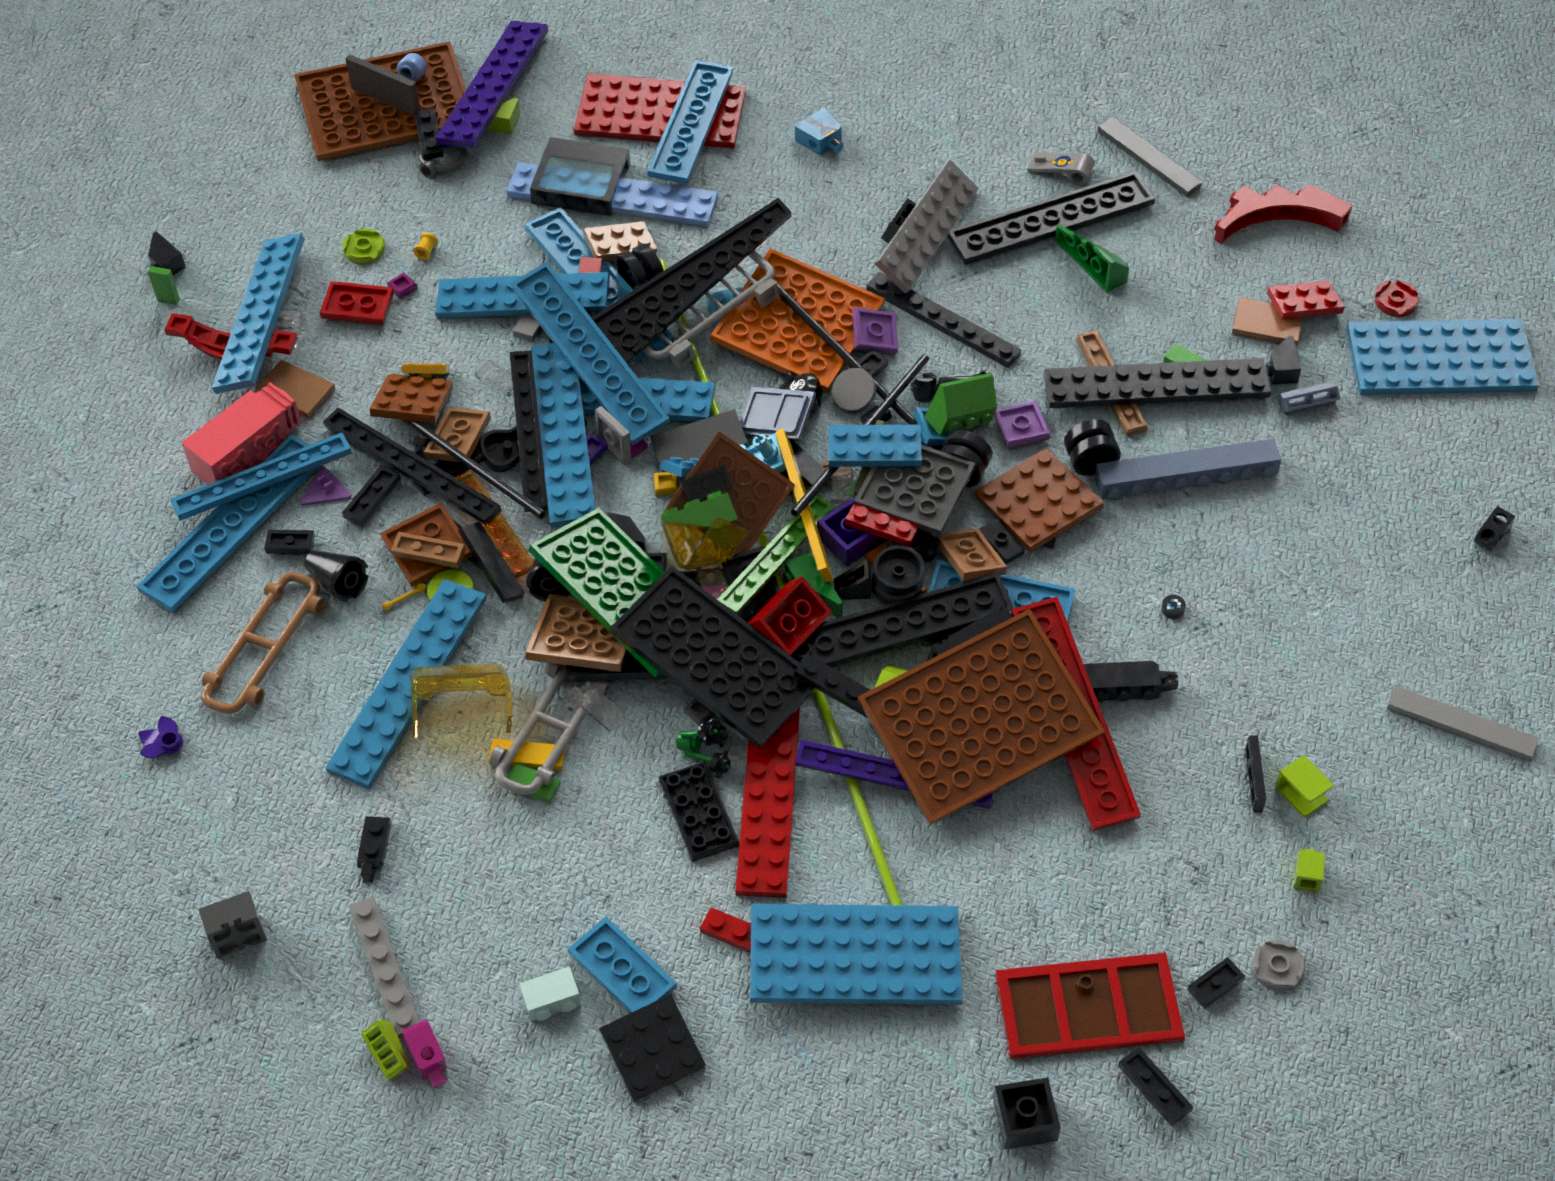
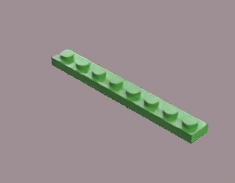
(771, 559)

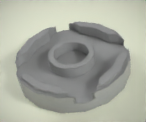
(854, 390)
(1278, 965)

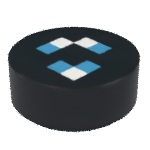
(1173, 606)

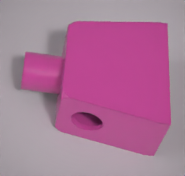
(423, 1046)

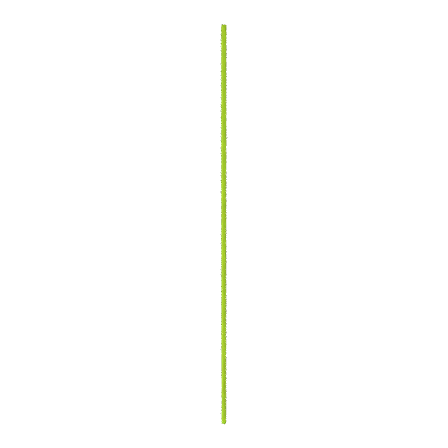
(820, 696)

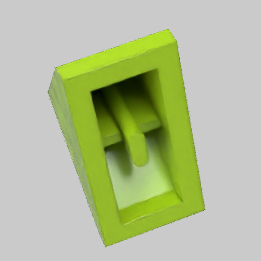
(506, 117)

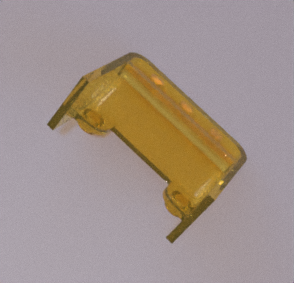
(697, 550)
(432, 679)

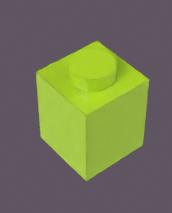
(1309, 870)

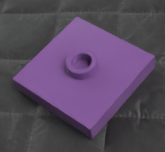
(875, 330)
(1021, 424)

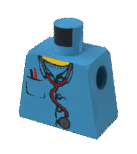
(819, 133)

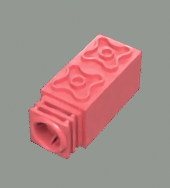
(242, 434)

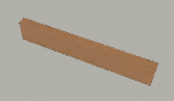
(1098, 355)

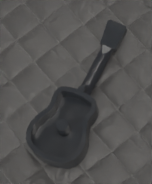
(506, 453)

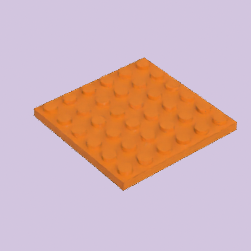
(780, 336)

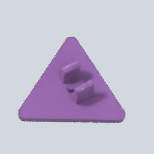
(324, 489)

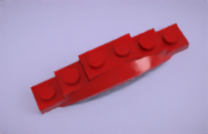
(214, 342)

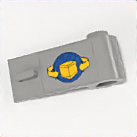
(1076, 165)

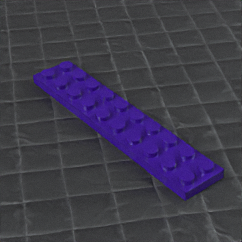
(492, 84)

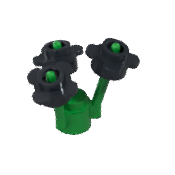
(708, 733)

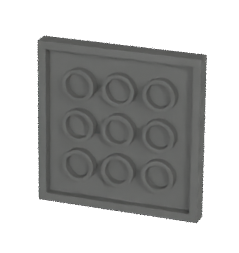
(918, 493)

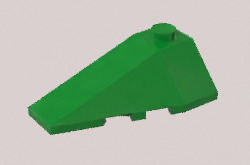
(1095, 260)

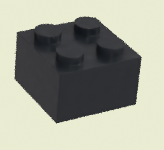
(1026, 1113)

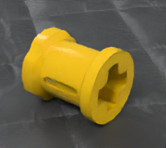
(427, 243)

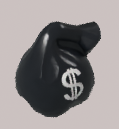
(805, 382)

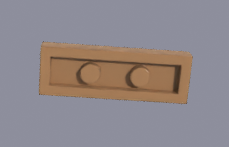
(428, 549)

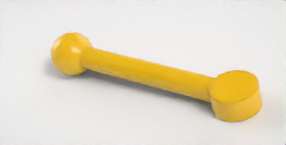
(421, 588)

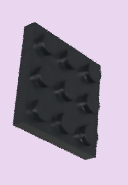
(652, 1047)

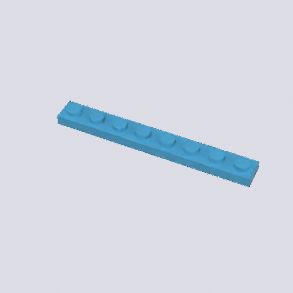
(260, 476)

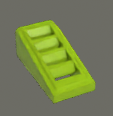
(375, 1036)

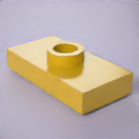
(425, 369)

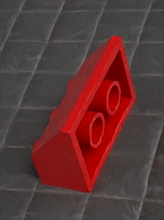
(791, 615)

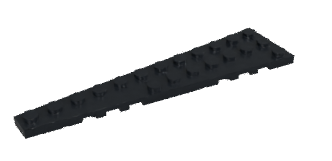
(658, 303)

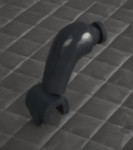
(926, 387)

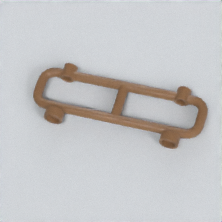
(252, 694)

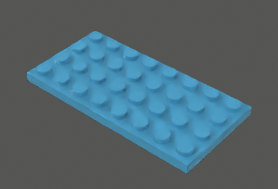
(1441, 356)
(855, 954)

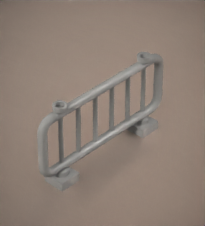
(764, 290)

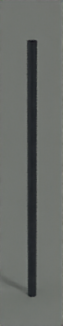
(832, 343)
(878, 413)
(478, 469)

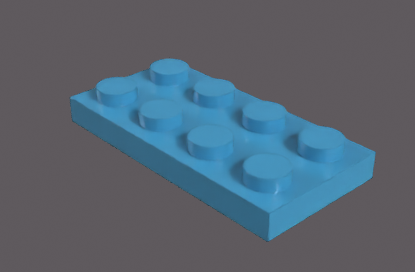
(874, 445)
(621, 966)

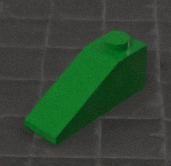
(806, 567)

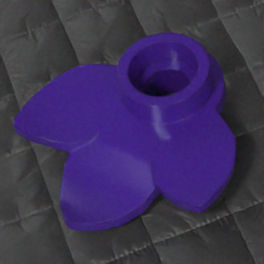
(158, 740)

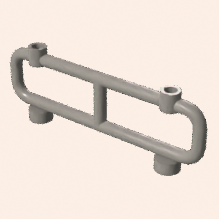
(502, 758)

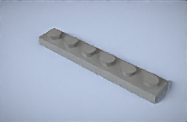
(384, 965)

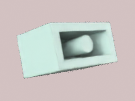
(550, 994)

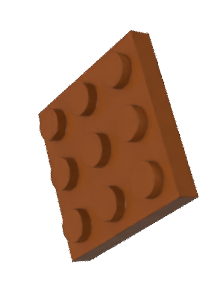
(411, 398)
(430, 523)

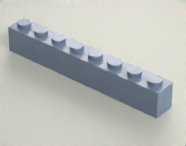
(1187, 468)

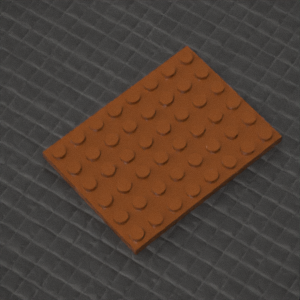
(352, 122)
(980, 716)

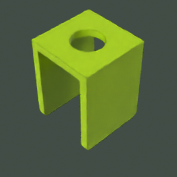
(1303, 786)

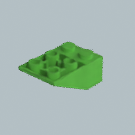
(701, 514)

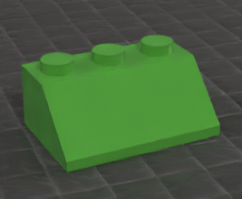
(963, 404)

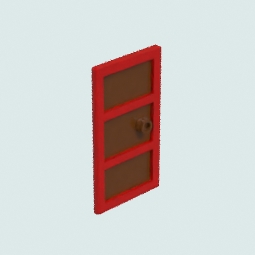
(1089, 1006)

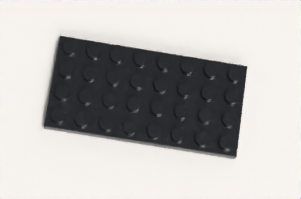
(714, 656)

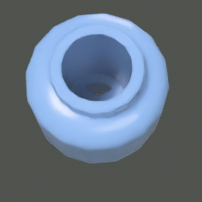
(412, 67)

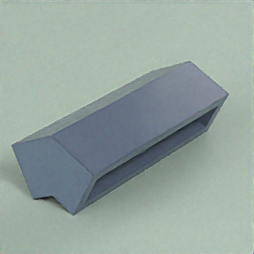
(1308, 396)

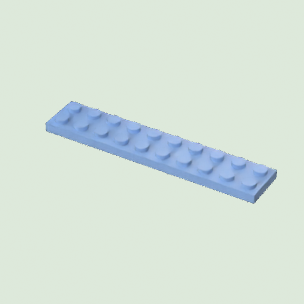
(639, 198)

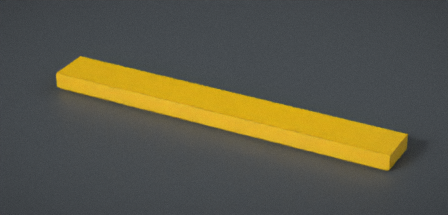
(807, 514)

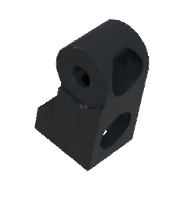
(1494, 529)

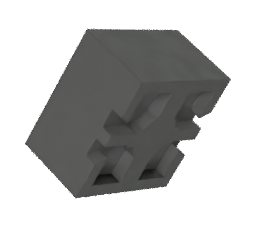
(232, 924)

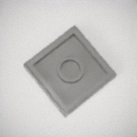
(614, 434)

